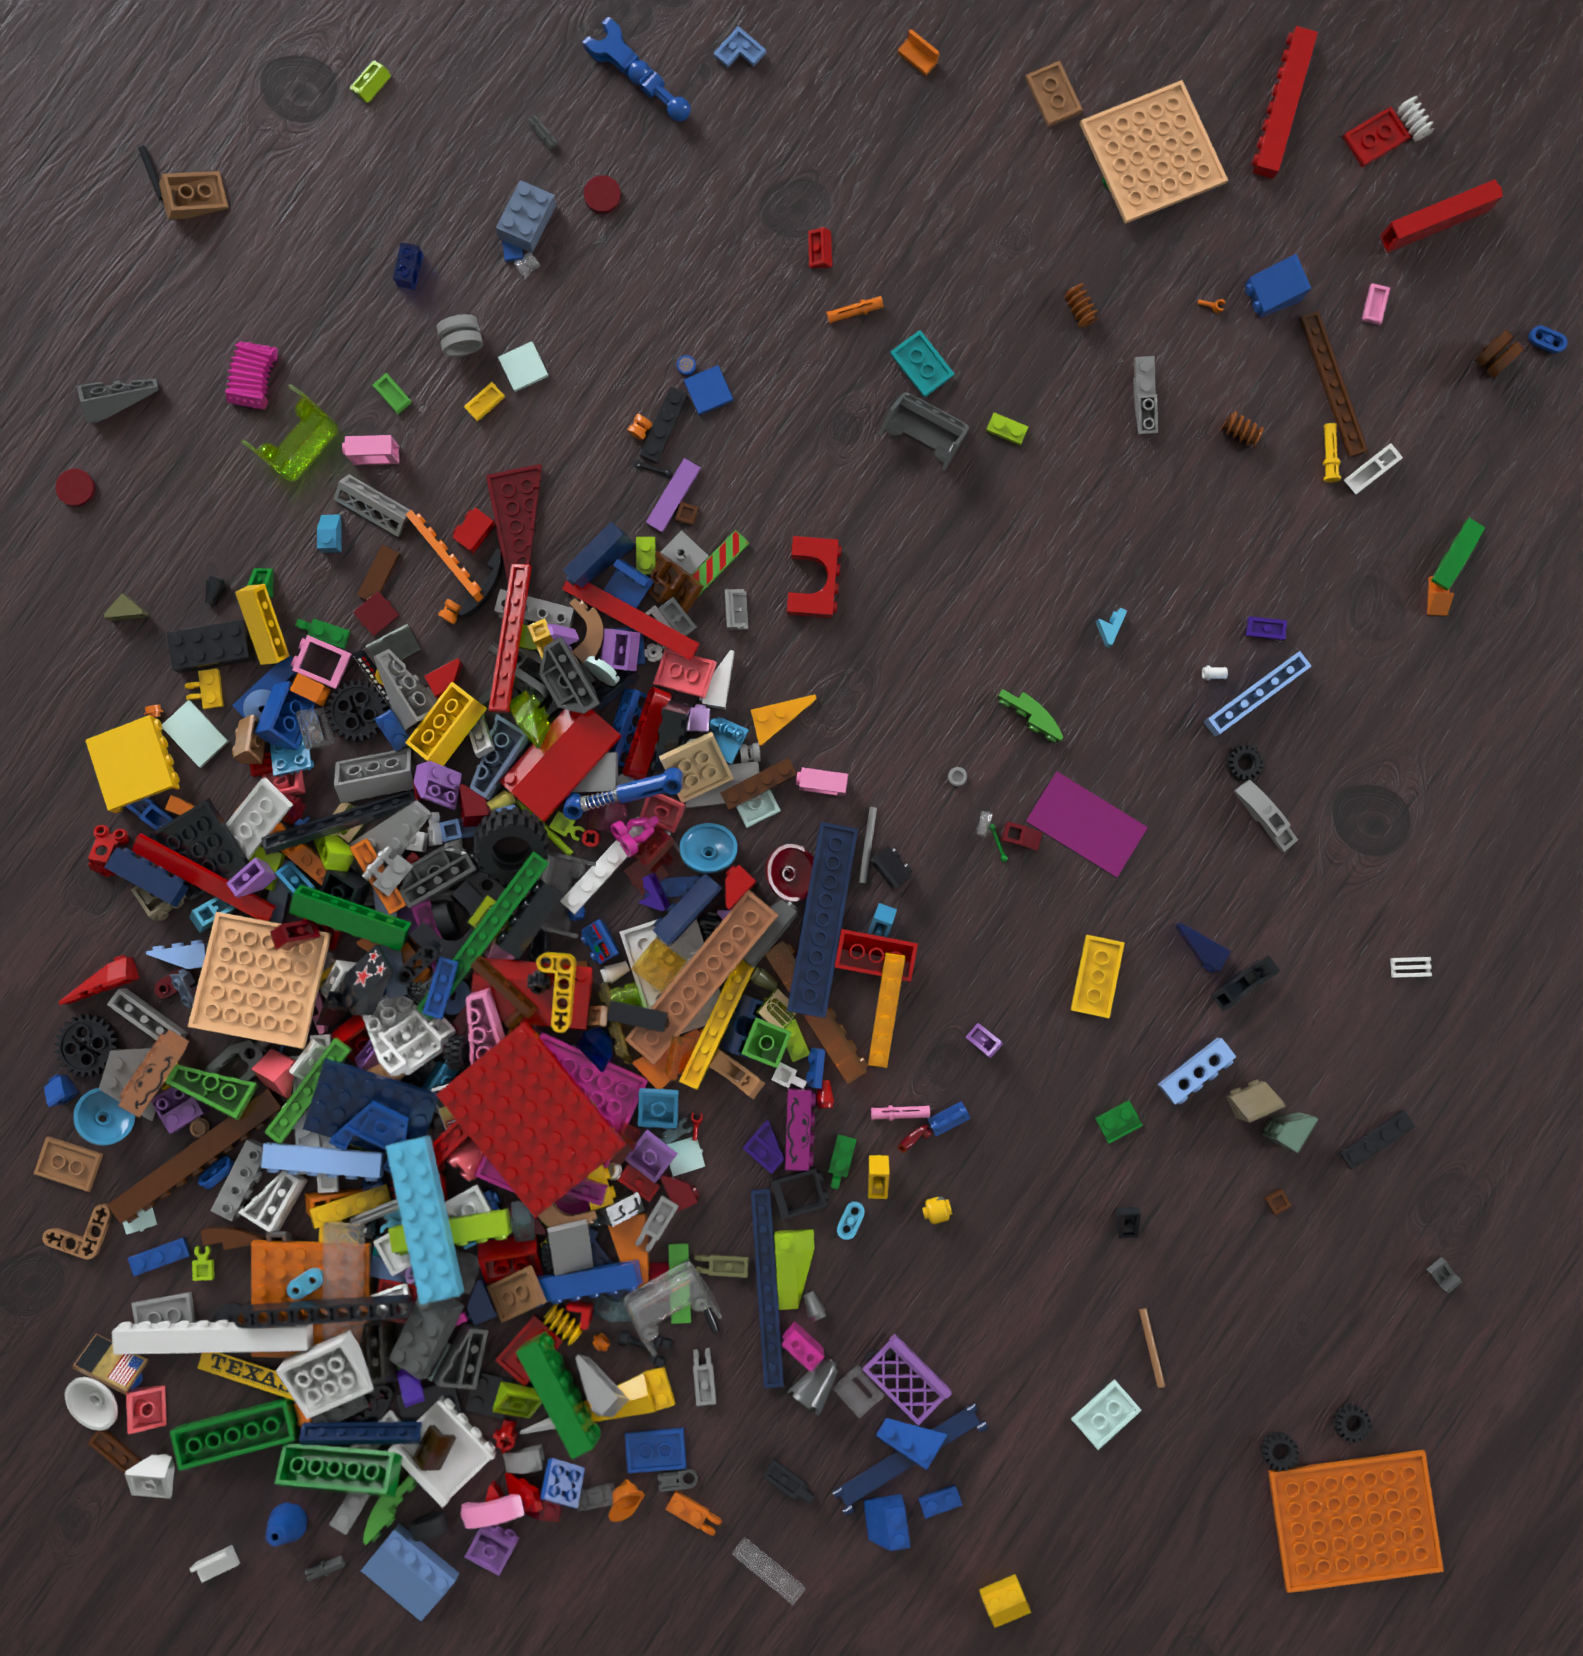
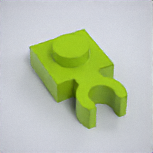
(565, 826)
(203, 1267)

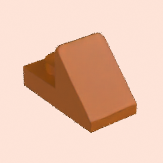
(1438, 599)
(310, 689)

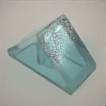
(522, 1222)
(611, 1309)

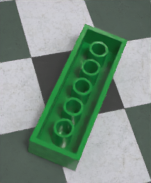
(559, 1394)
(235, 1433)
(339, 1469)

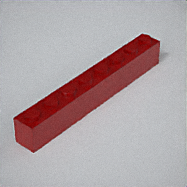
(1284, 103)

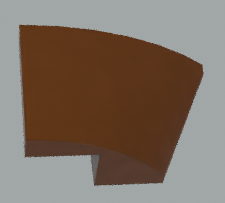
(673, 581)

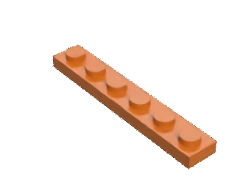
(451, 561)

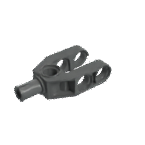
(527, 659)
(241, 1049)

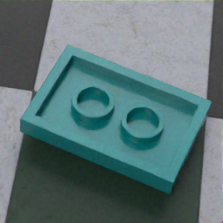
(922, 363)

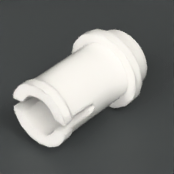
(1214, 673)

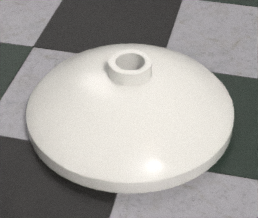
(91, 1403)

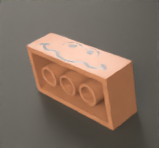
(152, 1072)

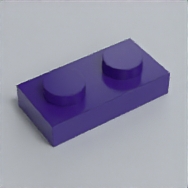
(1266, 628)

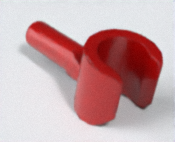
(696, 1123)

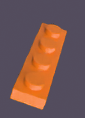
(366, 855)

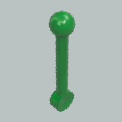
(1004, 858)

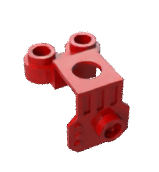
(108, 841)

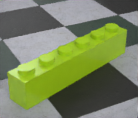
(463, 1229)

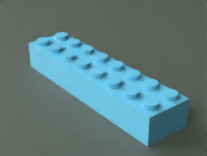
(425, 1219)

